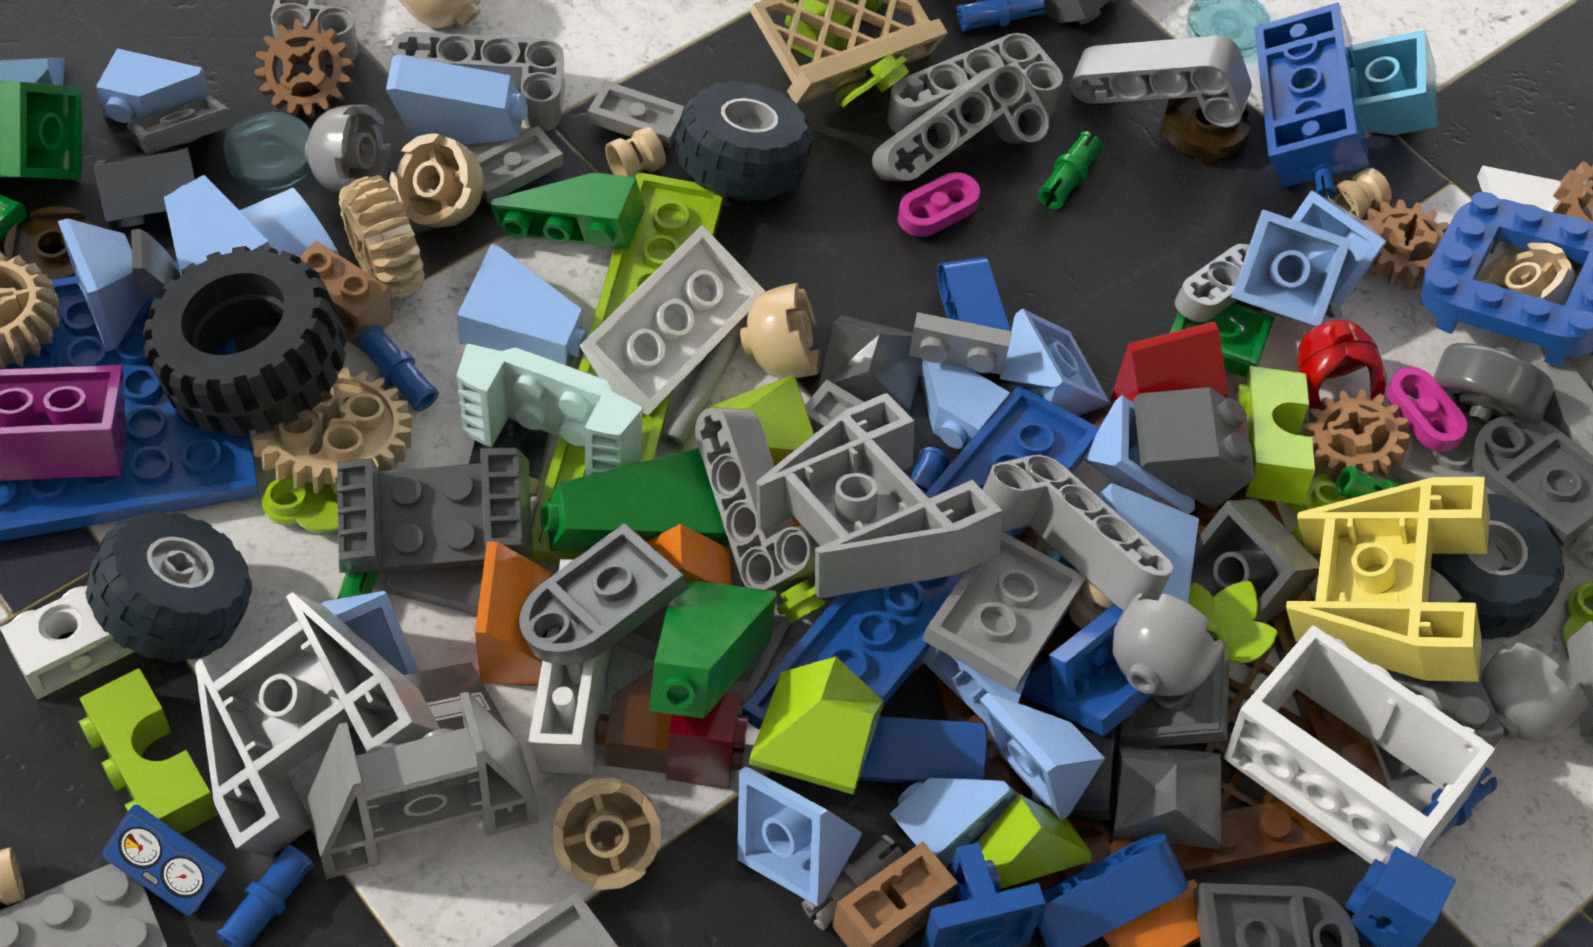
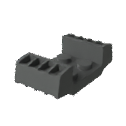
(432, 513)

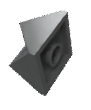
(872, 361)
(1167, 794)

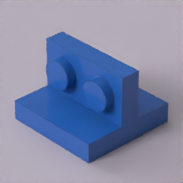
(1085, 679)
(981, 914)

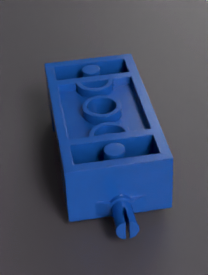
(1314, 128)

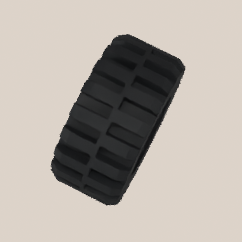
(255, 385)

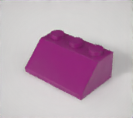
(62, 422)

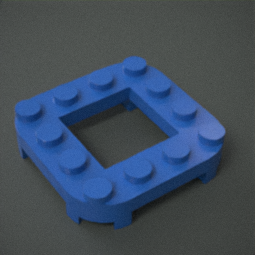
(1474, 232)

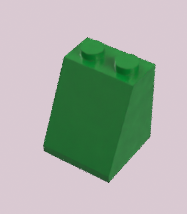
(40, 130)

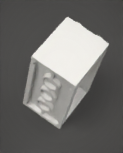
(1328, 786)

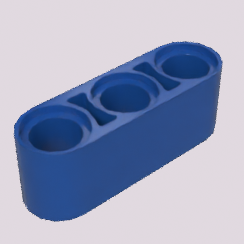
(971, 294)
(1111, 892)

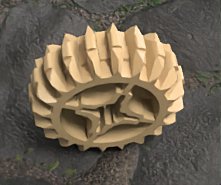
(381, 235)
(26, 310)

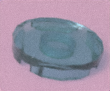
(1228, 19)
(267, 150)

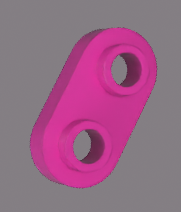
(931, 208)
(1428, 410)

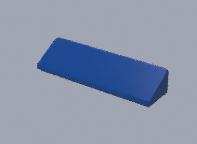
(925, 749)

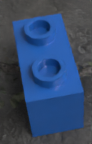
(1398, 900)

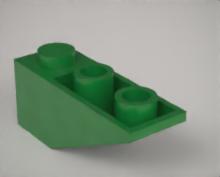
(578, 210)

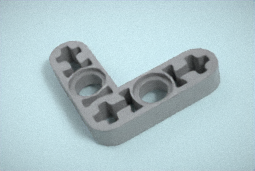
(1225, 268)

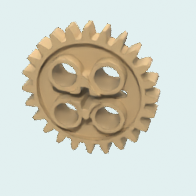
(348, 424)

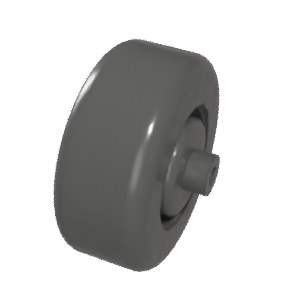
(1493, 383)

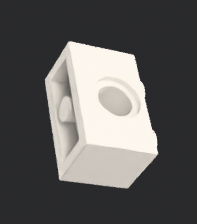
(56, 662)

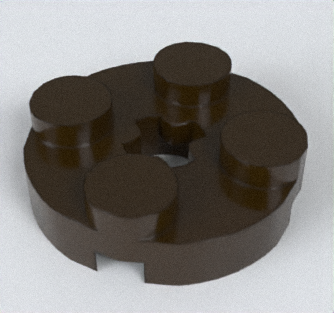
(1199, 140)
(39, 236)

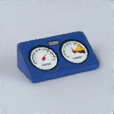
(163, 860)

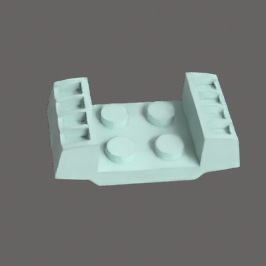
(548, 398)

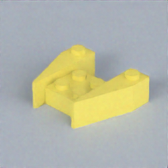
(1379, 571)

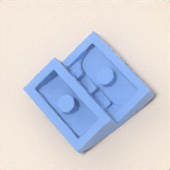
(288, 223)

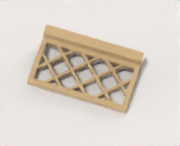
(850, 65)

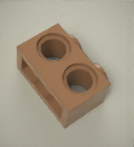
(355, 293)
(895, 901)

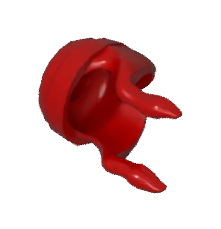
(1338, 350)

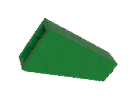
(642, 495)
(708, 644)

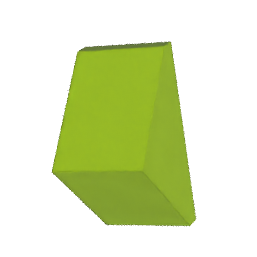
(1031, 843)

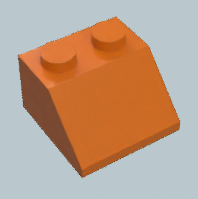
(499, 640)

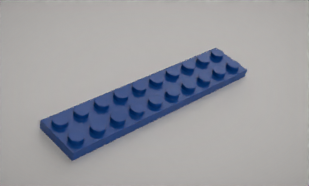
(883, 628)

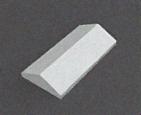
(671, 321)

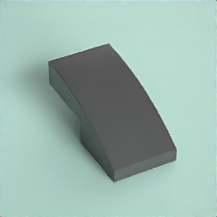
(151, 265)

